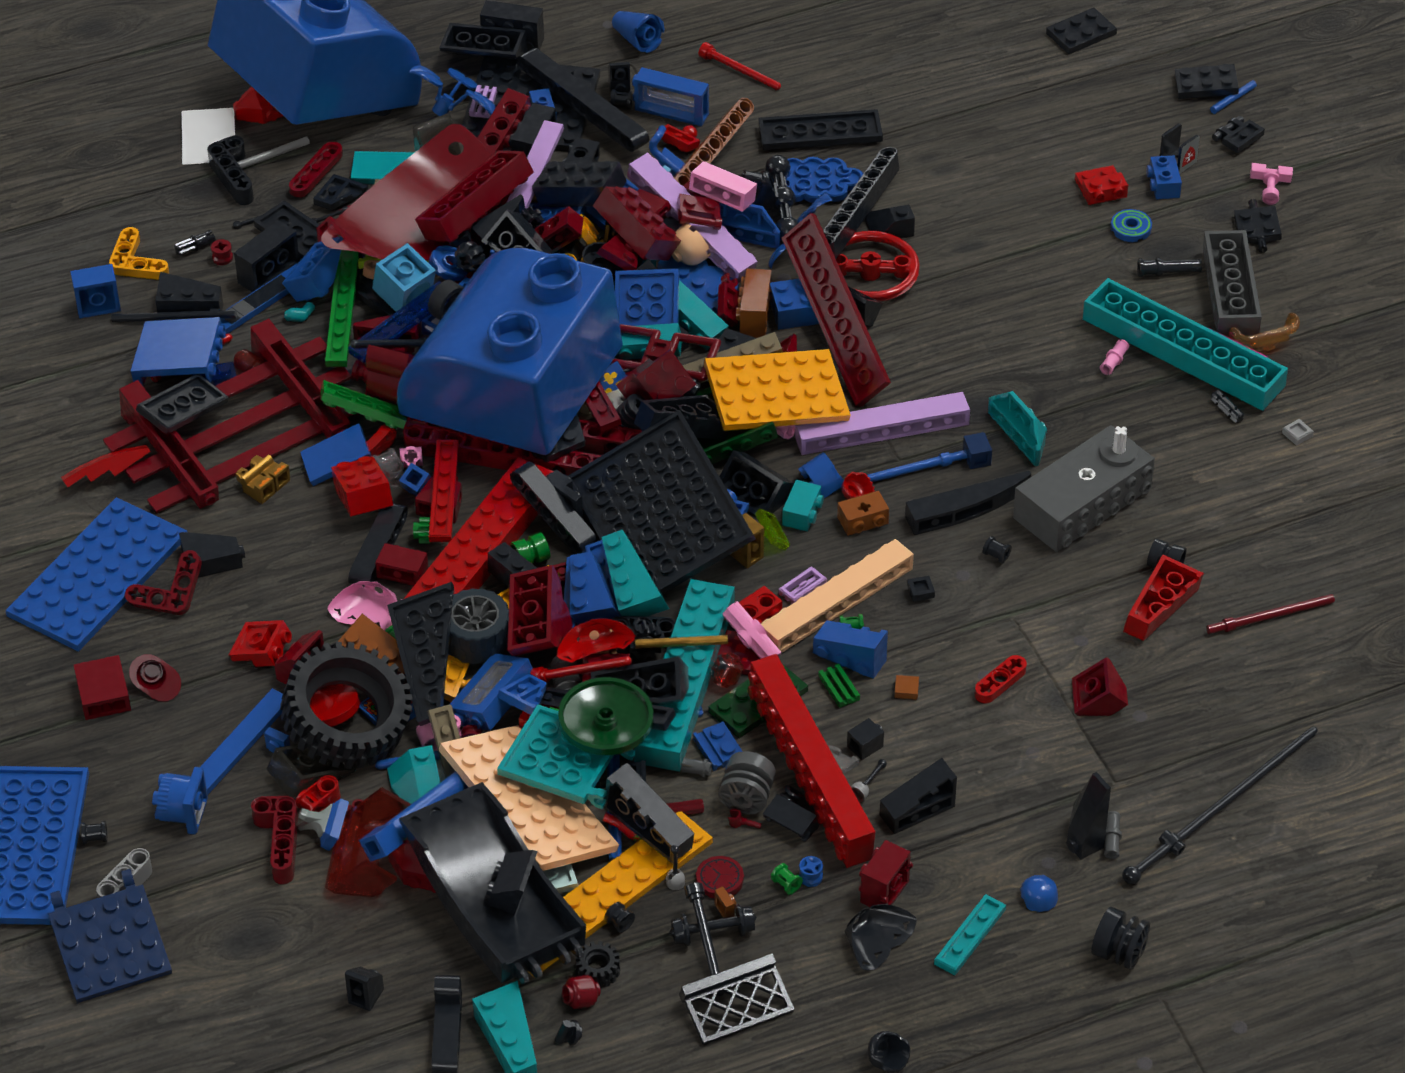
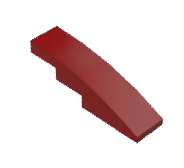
(114, 461)

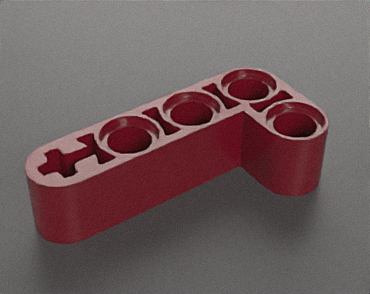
(282, 816)

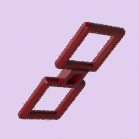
(657, 347)

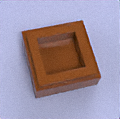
(906, 687)

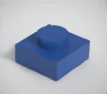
(275, 739)

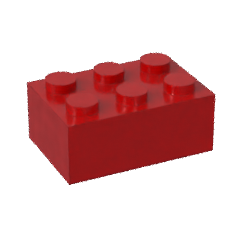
(361, 485)

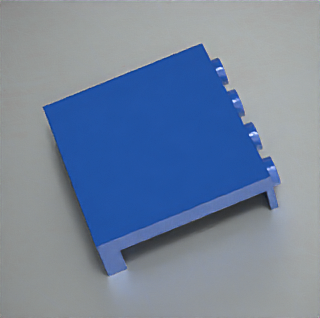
(178, 348)

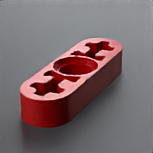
(1005, 670)

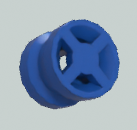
(815, 867)

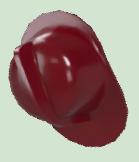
(155, 677)

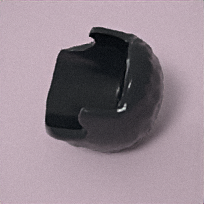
(888, 1051)

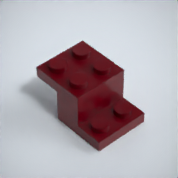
(657, 379)

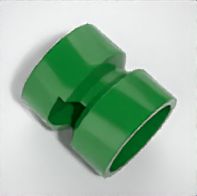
(533, 549)

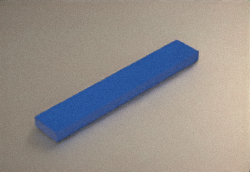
(242, 739)

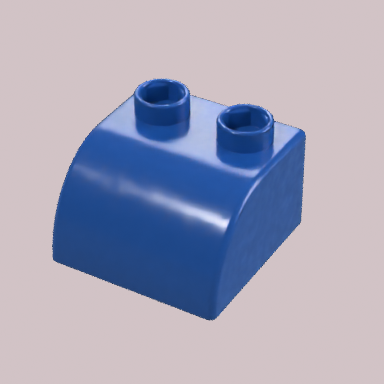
(317, 56)
(516, 350)

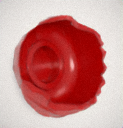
(856, 485)

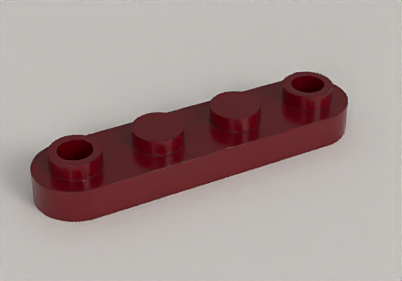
(315, 169)

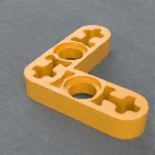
(129, 261)

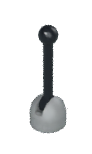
(863, 787)
(678, 877)

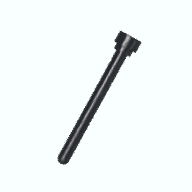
(390, 343)
(695, 893)

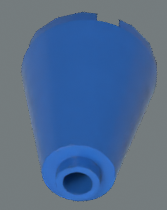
(639, 29)

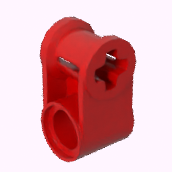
(320, 794)

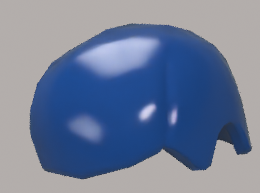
(1039, 893)

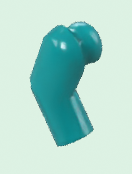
(299, 314)

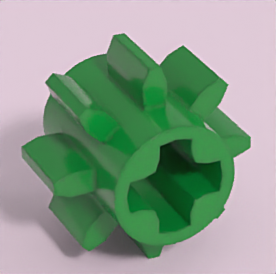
(421, 530)

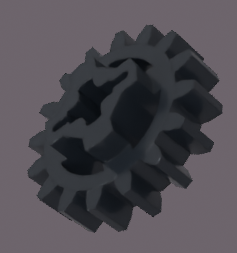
(642, 631)

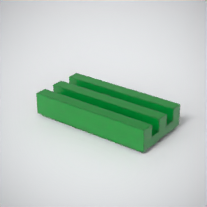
(845, 680)

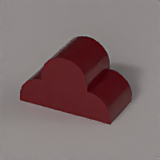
(384, 372)
(536, 611)

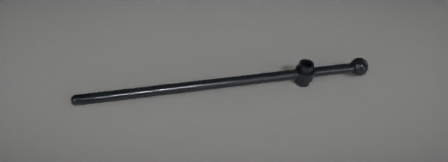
(1173, 841)

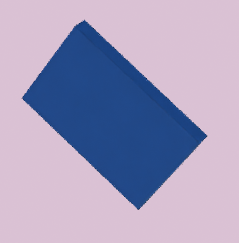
(342, 447)

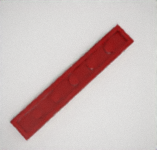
(443, 491)

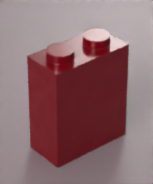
(102, 687)

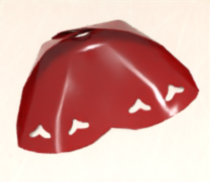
(574, 649)

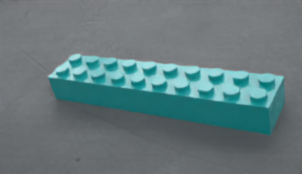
(1185, 344)
(698, 616)

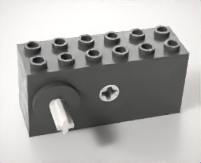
(1083, 488)

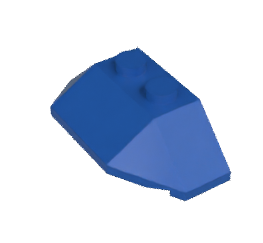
(751, 225)

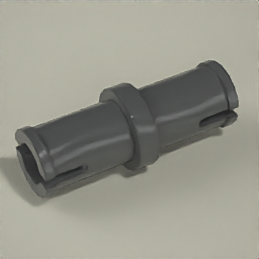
(1113, 835)

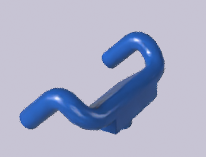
(664, 157)

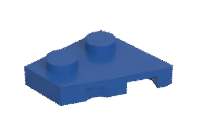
(524, 693)

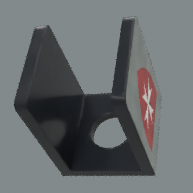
(1185, 153)

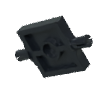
(1260, 224)

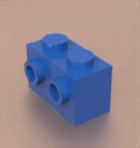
(1164, 177)

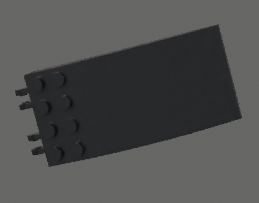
(458, 851)

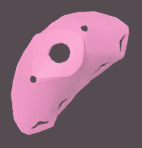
(366, 600)

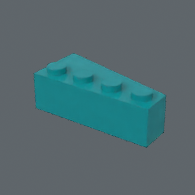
(506, 1028)

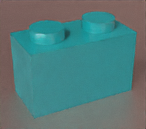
(802, 505)

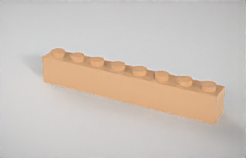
(838, 595)

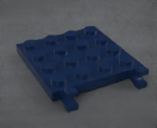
(109, 941)

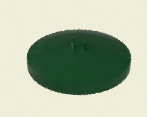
(605, 716)

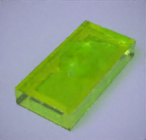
(772, 529)

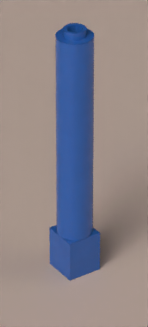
(390, 836)

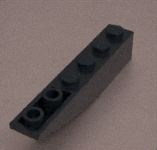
(961, 504)

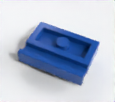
(716, 744)

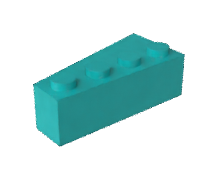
(698, 317)
(631, 581)

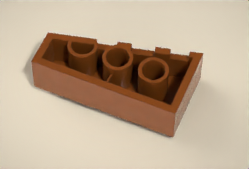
(754, 302)
(374, 637)

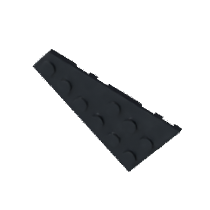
(422, 638)

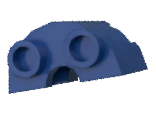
(823, 473)

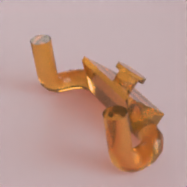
(1268, 338)

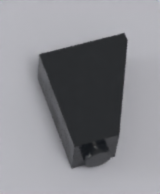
(216, 552)

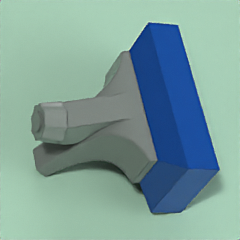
(326, 822)

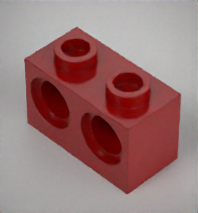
(762, 604)

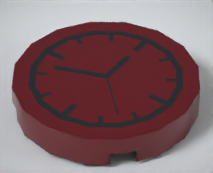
(720, 872)

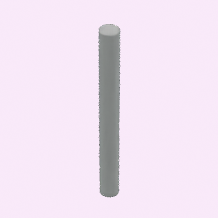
(274, 152)

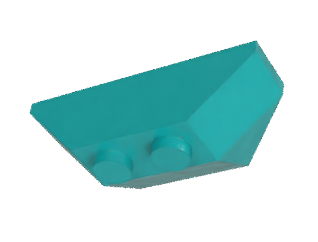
(1019, 424)

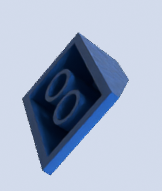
(314, 272)

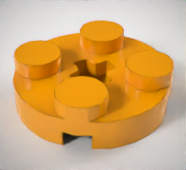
(589, 232)

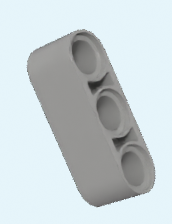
(141, 868)

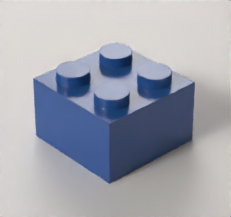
(95, 291)
(791, 304)

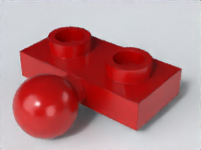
(684, 139)

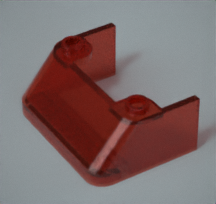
(349, 866)

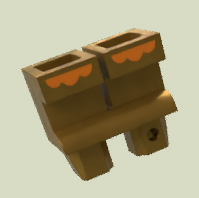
(263, 478)

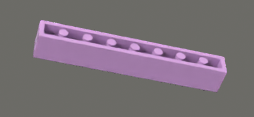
(724, 248)
(885, 423)

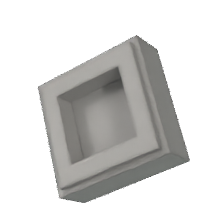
(1297, 432)

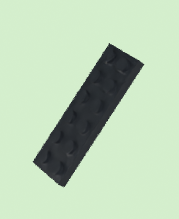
(820, 129)

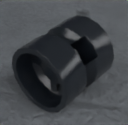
(1162, 547)

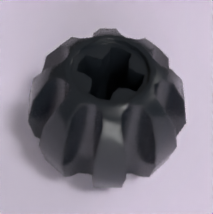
(469, 256)

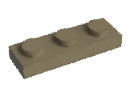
(444, 730)

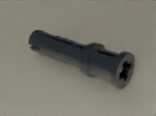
(1159, 266)

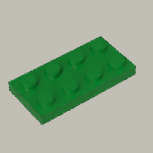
(357, 402)

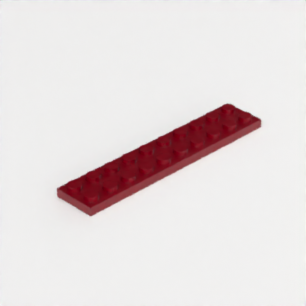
(836, 310)

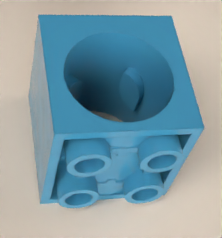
(402, 277)

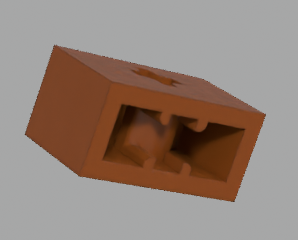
(863, 513)

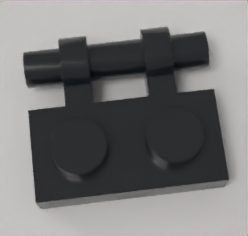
(1237, 134)

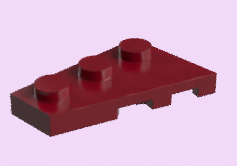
(619, 253)

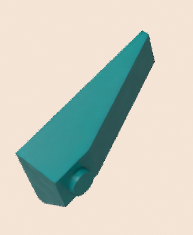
(414, 773)

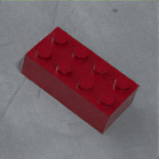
(637, 223)

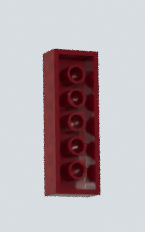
(474, 196)

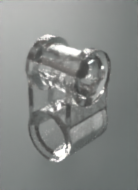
(391, 466)

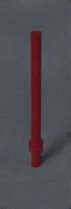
(1231, 623)

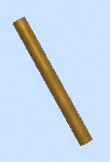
(681, 641)

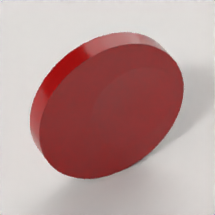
(335, 703)

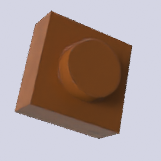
(725, 902)

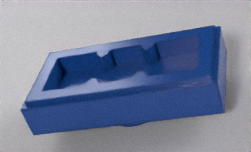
(541, 97)

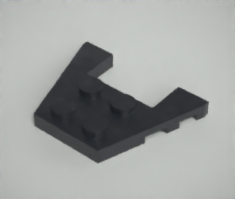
(570, 441)

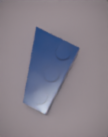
(589, 590)
(852, 647)

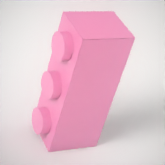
(723, 186)

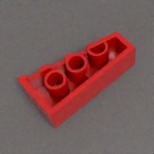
(1162, 595)

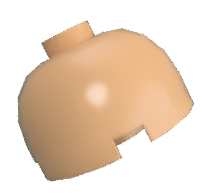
(692, 247)

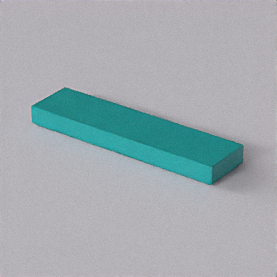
(970, 934)

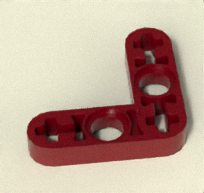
(171, 596)

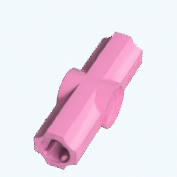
(750, 631)

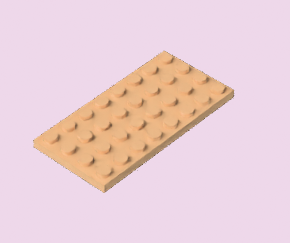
(546, 822)

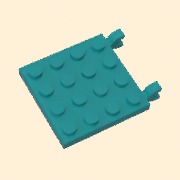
(551, 763)

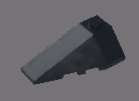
(1089, 818)

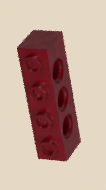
(502, 118)
(561, 229)

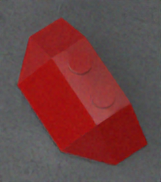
(254, 108)

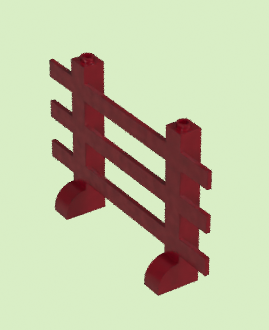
(179, 453)

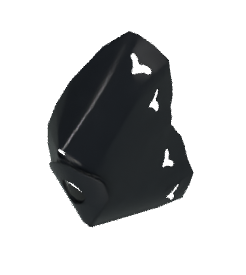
(876, 932)

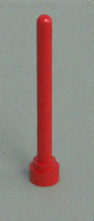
(708, 51)
(545, 674)

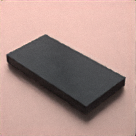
(182, 403)

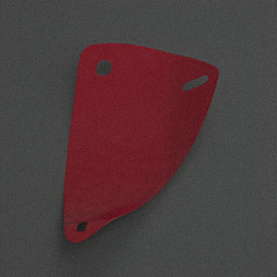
(386, 213)

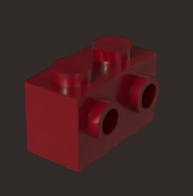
(401, 564)

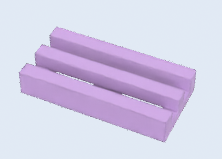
(486, 91)
(805, 587)

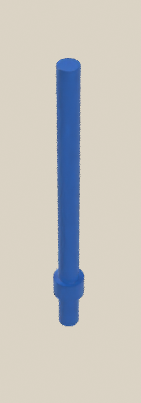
(943, 459)

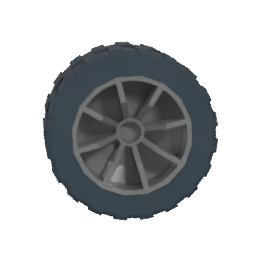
(478, 626)

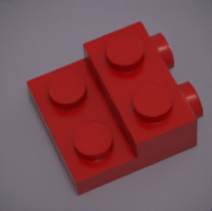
(1102, 184)
(261, 642)

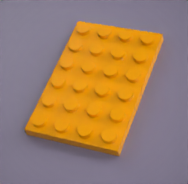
(776, 389)

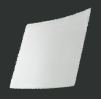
(203, 128)

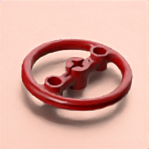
(872, 266)

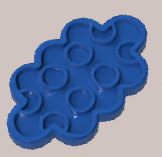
(816, 177)
(700, 279)

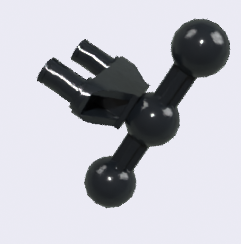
(775, 193)

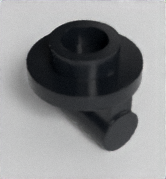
(569, 1032)

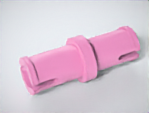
(1114, 357)

